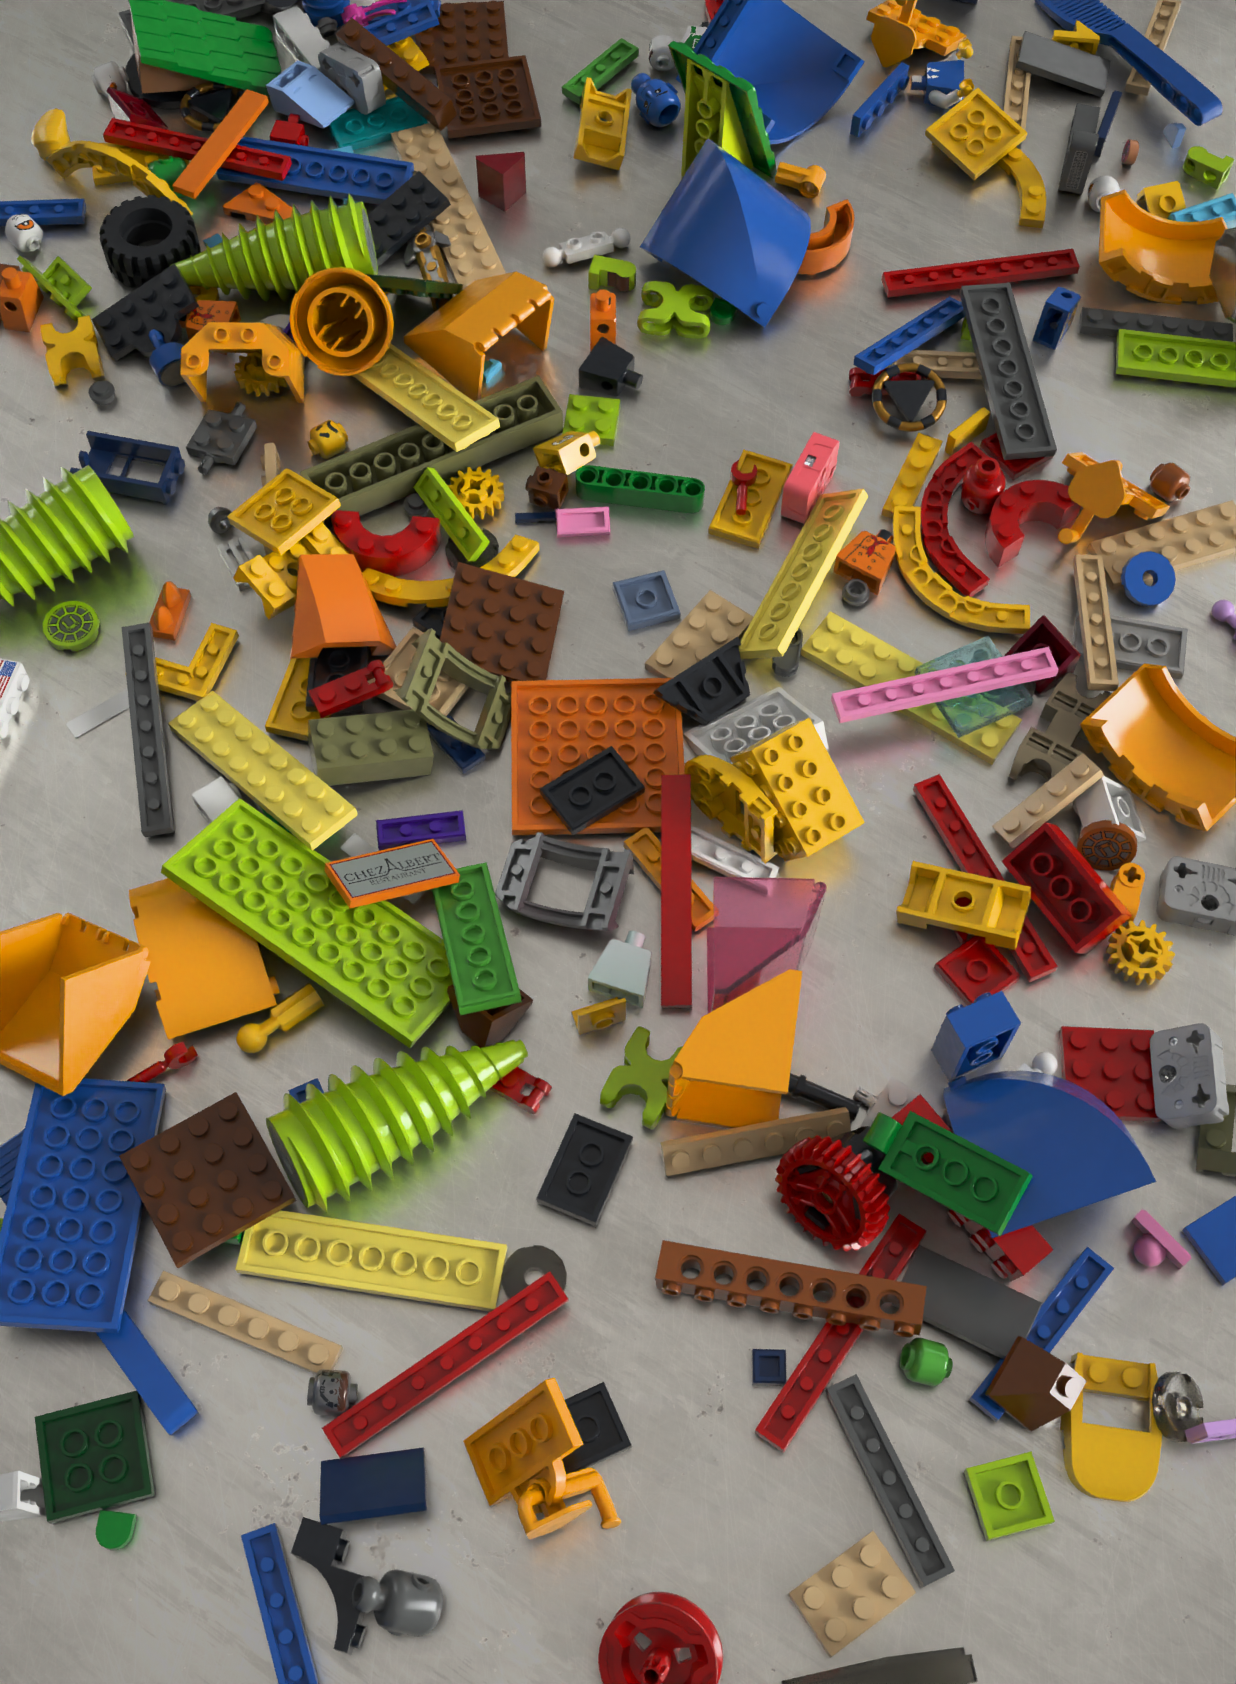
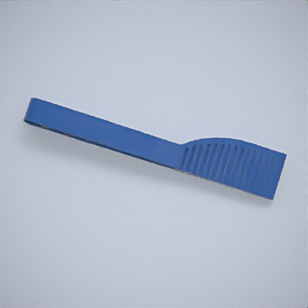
(1150, 62)
(128, 1347)

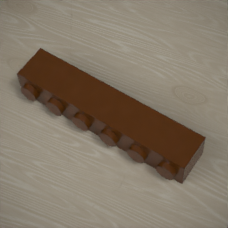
(400, 76)

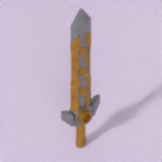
(431, 264)

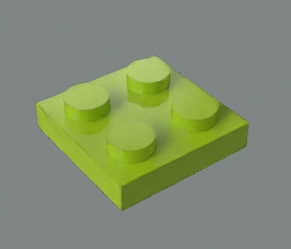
(595, 414)
(1009, 1496)

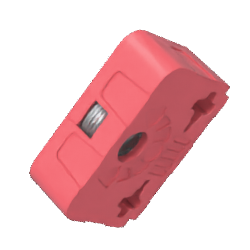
(809, 477)

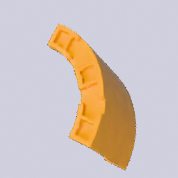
(1157, 255)
(1165, 748)
(198, 959)

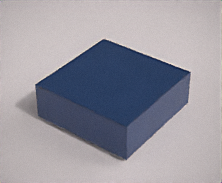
(768, 1367)

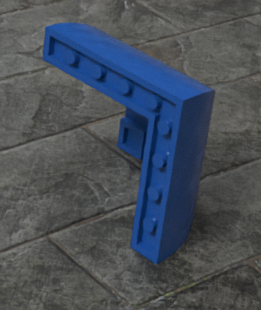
(785, 58)
(732, 233)
(1053, 1132)

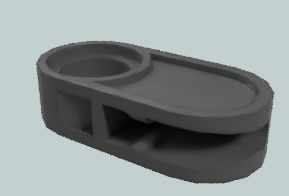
(788, 664)

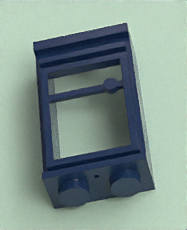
(107, 447)

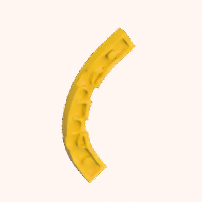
(88, 153)
(1029, 186)
(436, 593)
(938, 593)

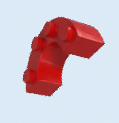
(1022, 503)
(388, 554)

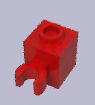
(290, 131)

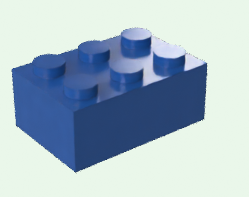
(975, 1034)

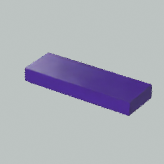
(401, 831)

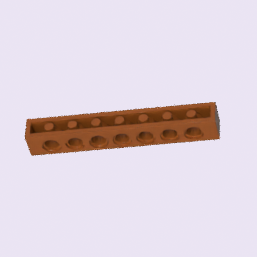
(776, 1274)

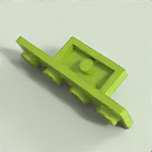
(63, 282)

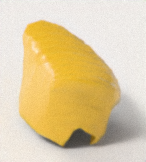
(50, 133)

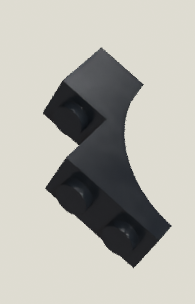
(323, 1548)

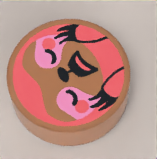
(1130, 152)

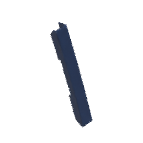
(534, 517)

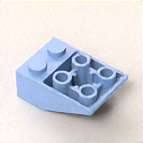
(309, 94)

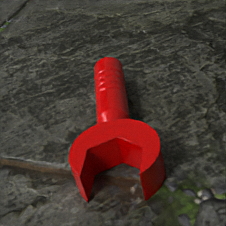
(743, 481)
(175, 1058)

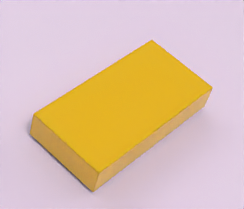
(967, 431)

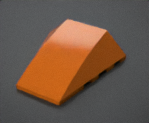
(336, 608)

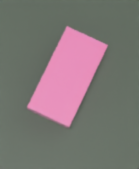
(582, 522)

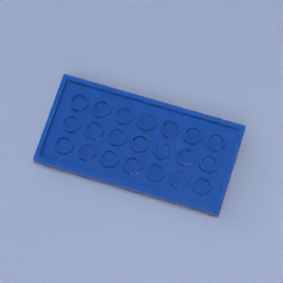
(74, 1207)

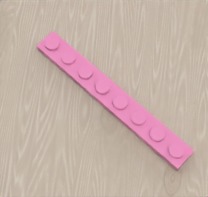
(944, 684)

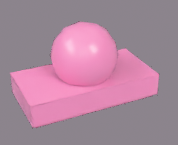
(1156, 1243)

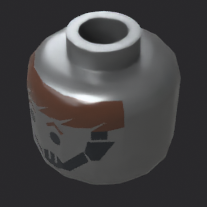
(331, 1392)

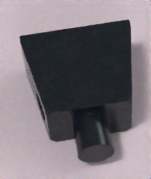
(608, 369)

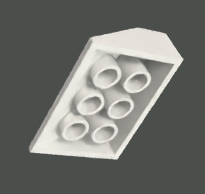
(750, 724)

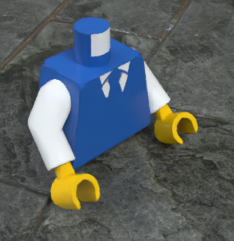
(944, 80)

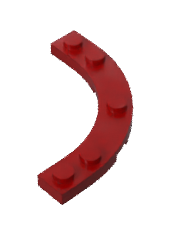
(934, 522)

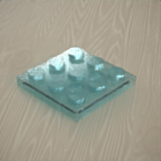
(979, 709)

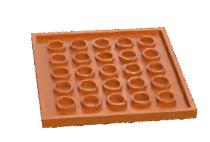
(573, 720)

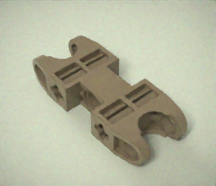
(1053, 750)

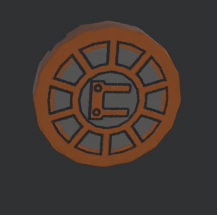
(1107, 845)

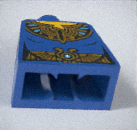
(1058, 308)

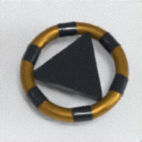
(212, 105)
(909, 396)

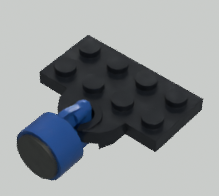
(150, 323)

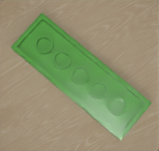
(476, 942)

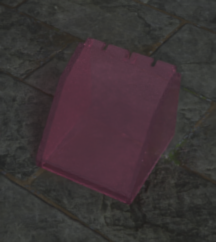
(758, 932)

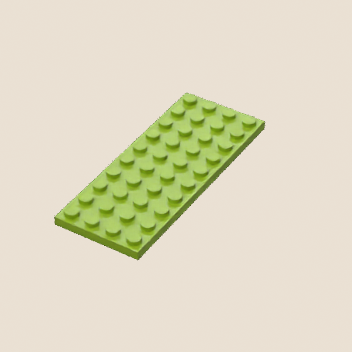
(284, 900)

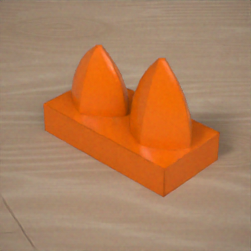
(169, 611)

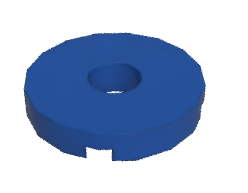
(1162, 574)

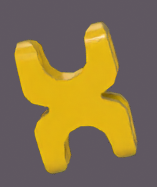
(71, 350)

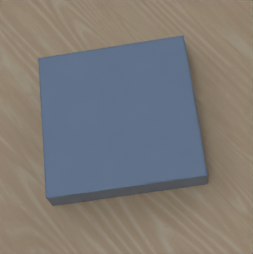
(646, 600)

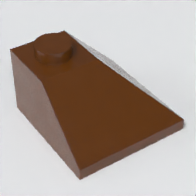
(492, 1024)
(1034, 1385)

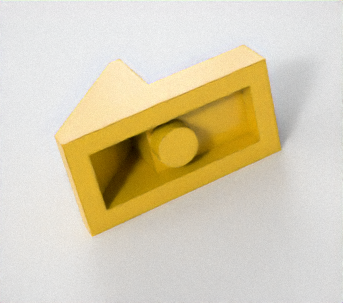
(1080, 38)

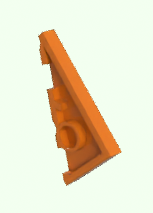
(257, 201)

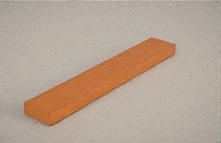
(220, 144)

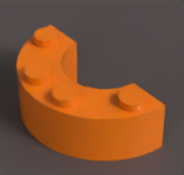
(832, 242)

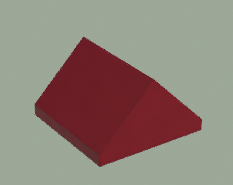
(133, 109)
(501, 178)
(1044, 635)

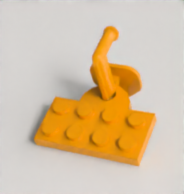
(903, 28)
(1101, 492)
(523, 1457)

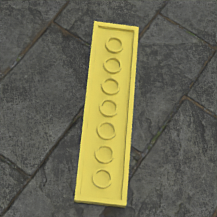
(428, 400)
(801, 574)
(869, 661)
(263, 770)
(374, 1259)

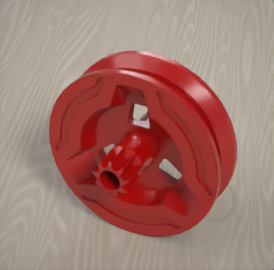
(670, 1625)

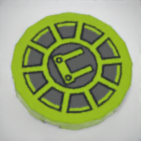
(71, 626)

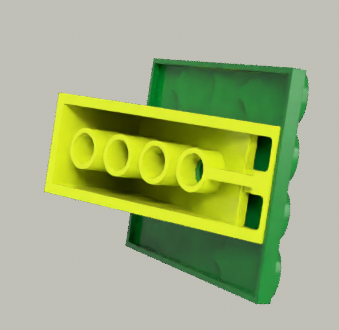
(720, 110)

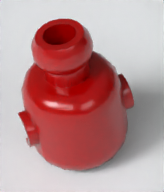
(982, 485)

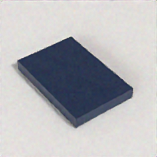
(373, 1486)

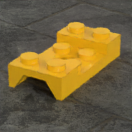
(600, 140)
(270, 575)
(995, 908)

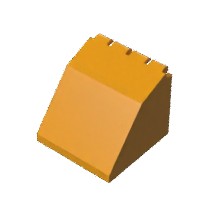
(465, 326)
(64, 996)
(738, 1058)

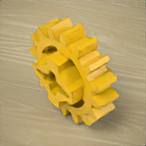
(252, 376)
(476, 490)
(1154, 957)

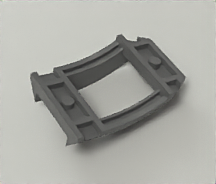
(605, 894)

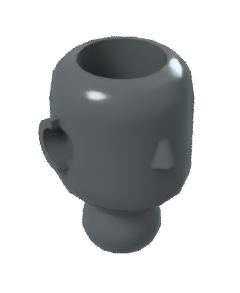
(400, 1601)

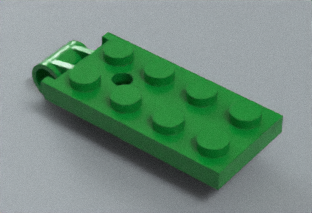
(959, 1177)

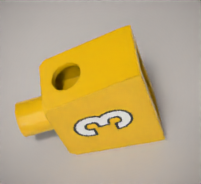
(567, 451)

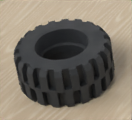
(144, 221)

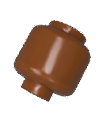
(1170, 482)

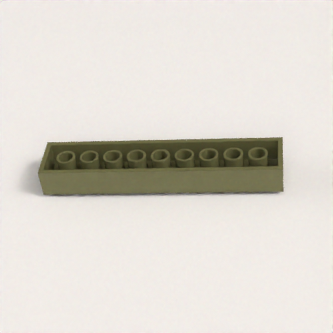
(394, 464)

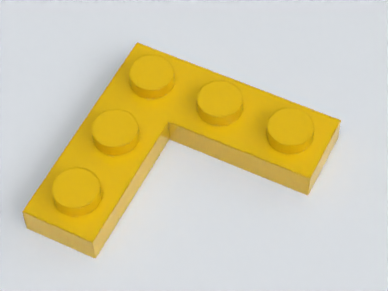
(200, 676)

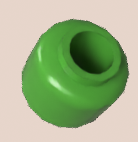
(925, 1361)

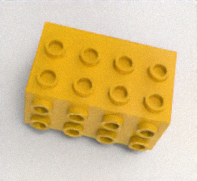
(803, 787)

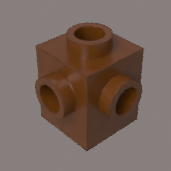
(547, 488)

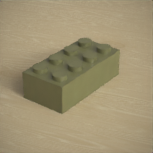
(370, 747)

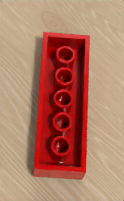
(1012, 1252)

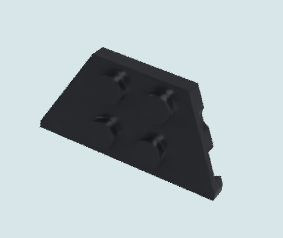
(709, 685)

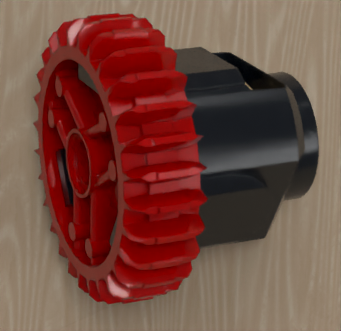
(836, 1188)

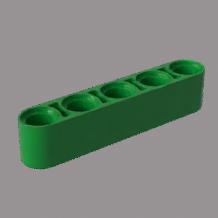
(640, 489)

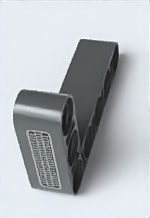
(1080, 149)

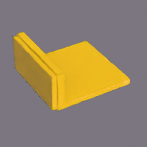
(1163, 199)
(600, 1015)

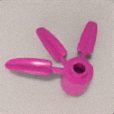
(358, 13)

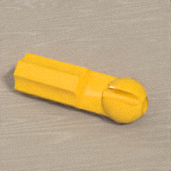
(283, 1016)

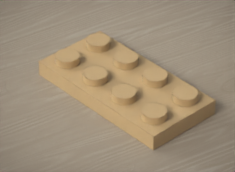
(701, 632)

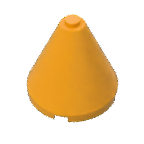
(341, 321)

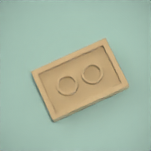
(851, 1593)

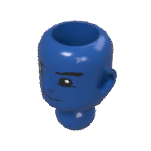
(655, 100)

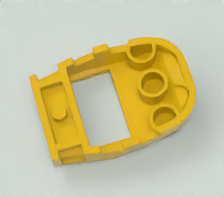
(717, 794)
(1107, 1459)

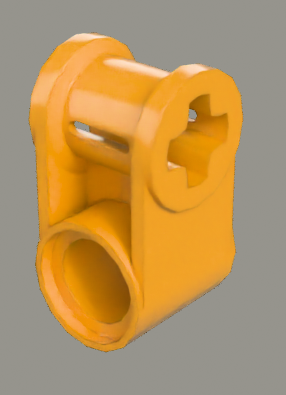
(1129, 891)

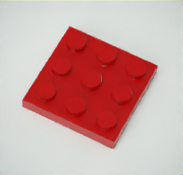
(1111, 1067)

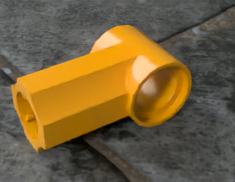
(807, 180)

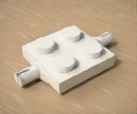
(890, 1100)

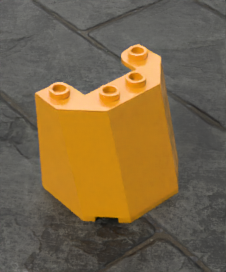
(278, 352)

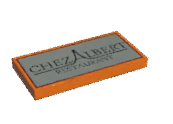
(391, 873)

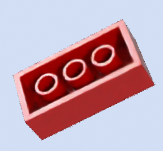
(1066, 888)

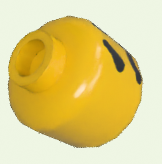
(327, 439)

